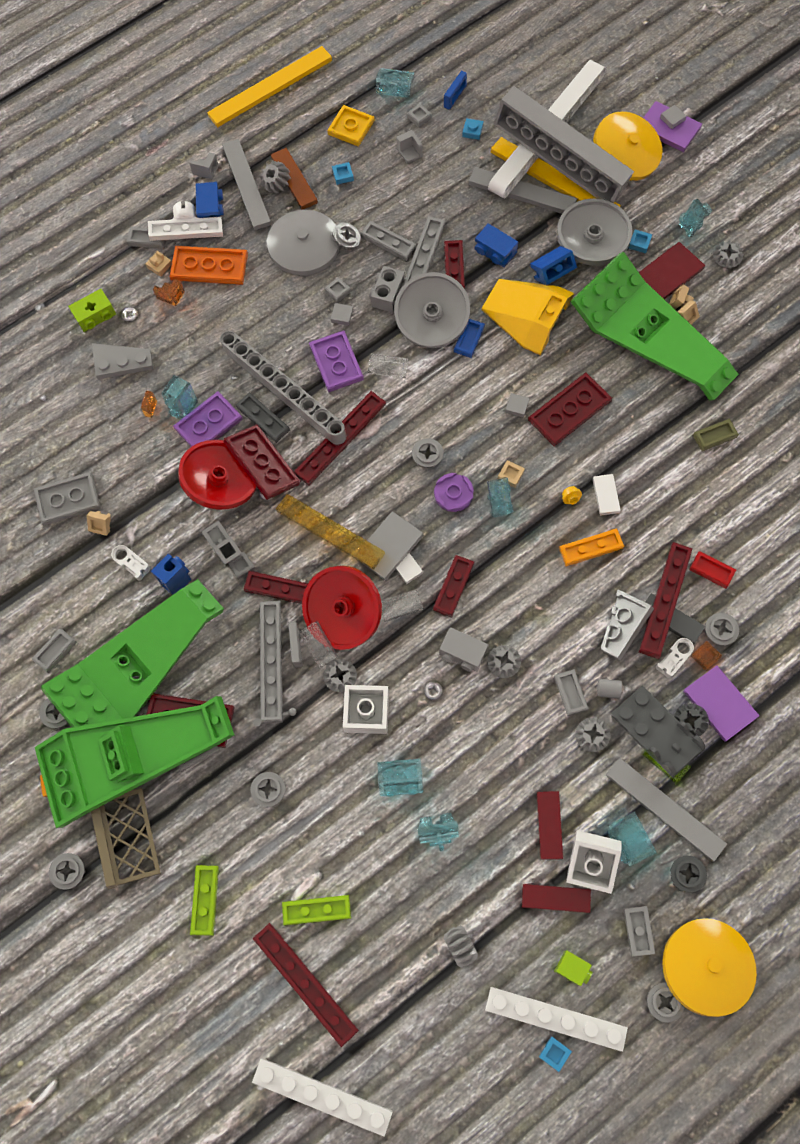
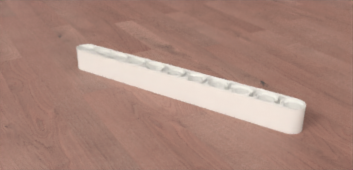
(570, 100)

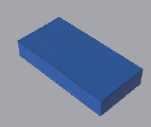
(455, 90)
(469, 339)

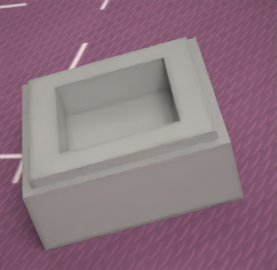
(419, 115)
(673, 116)
(337, 290)
(341, 314)
(517, 405)
(241, 565)

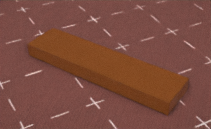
(297, 184)

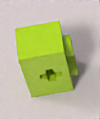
(92, 310)

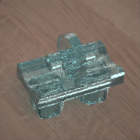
(694, 217)
(499, 497)
(439, 833)

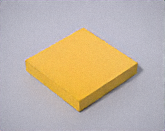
(350, 125)

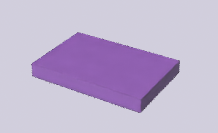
(679, 136)
(336, 361)
(208, 420)
(722, 702)

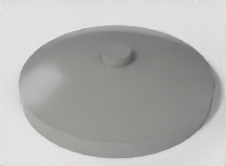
(594, 231)
(302, 242)
(432, 310)

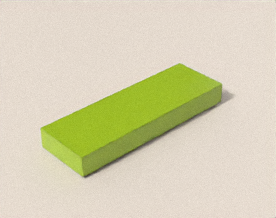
(204, 900)
(316, 910)

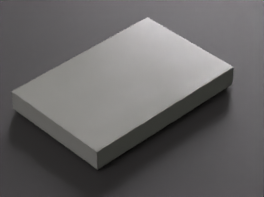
(67, 498)
(397, 540)

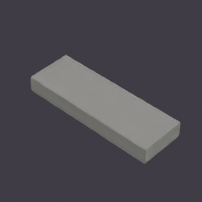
(388, 240)

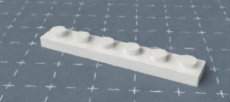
(556, 1019)
(322, 1097)

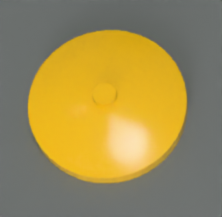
(631, 142)
(709, 967)

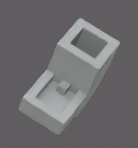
(221, 542)

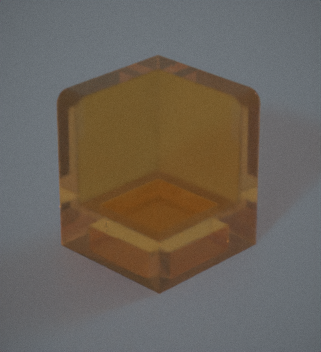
(170, 293)

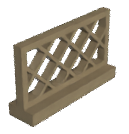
(106, 848)

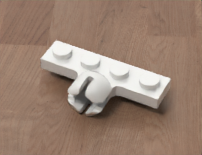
(185, 225)

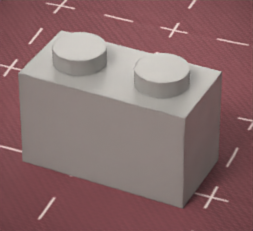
(463, 650)

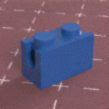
(209, 200)
(496, 245)
(553, 265)
(171, 574)

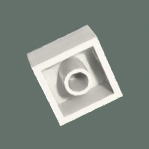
(366, 709)
(594, 861)

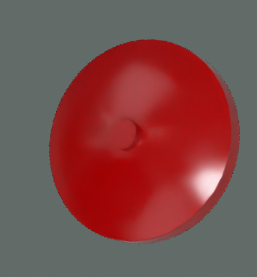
(214, 476)
(344, 606)

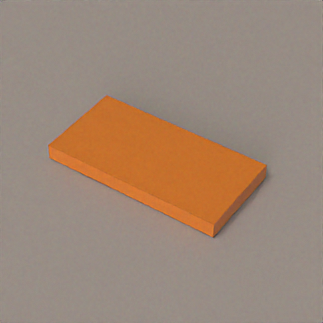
(209, 265)

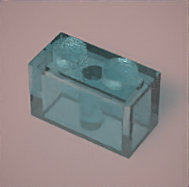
(179, 397)
(635, 842)

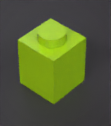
(574, 968)

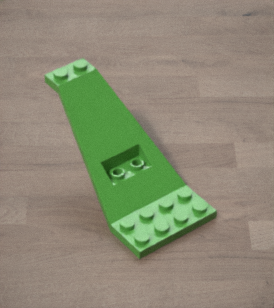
(622, 304)
(104, 688)
(109, 758)

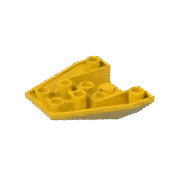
(527, 310)

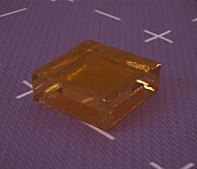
(149, 404)
(706, 655)

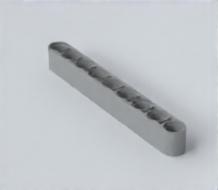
(286, 394)

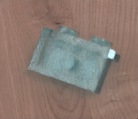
(394, 82)
(400, 777)

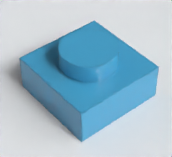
(472, 129)
(342, 173)
(640, 241)
(555, 1054)

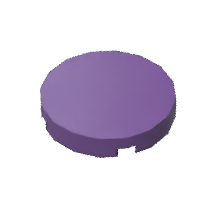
(453, 492)

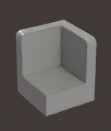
(409, 146)
(205, 168)

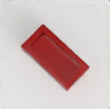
(712, 569)

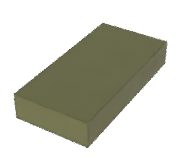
(715, 435)

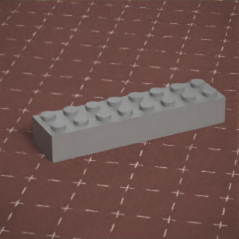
(562, 146)

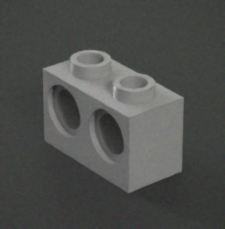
(387, 289)

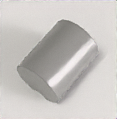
(609, 688)

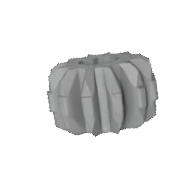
(275, 177)
(460, 946)

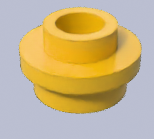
(571, 495)

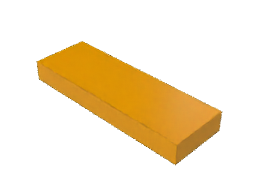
(591, 547)

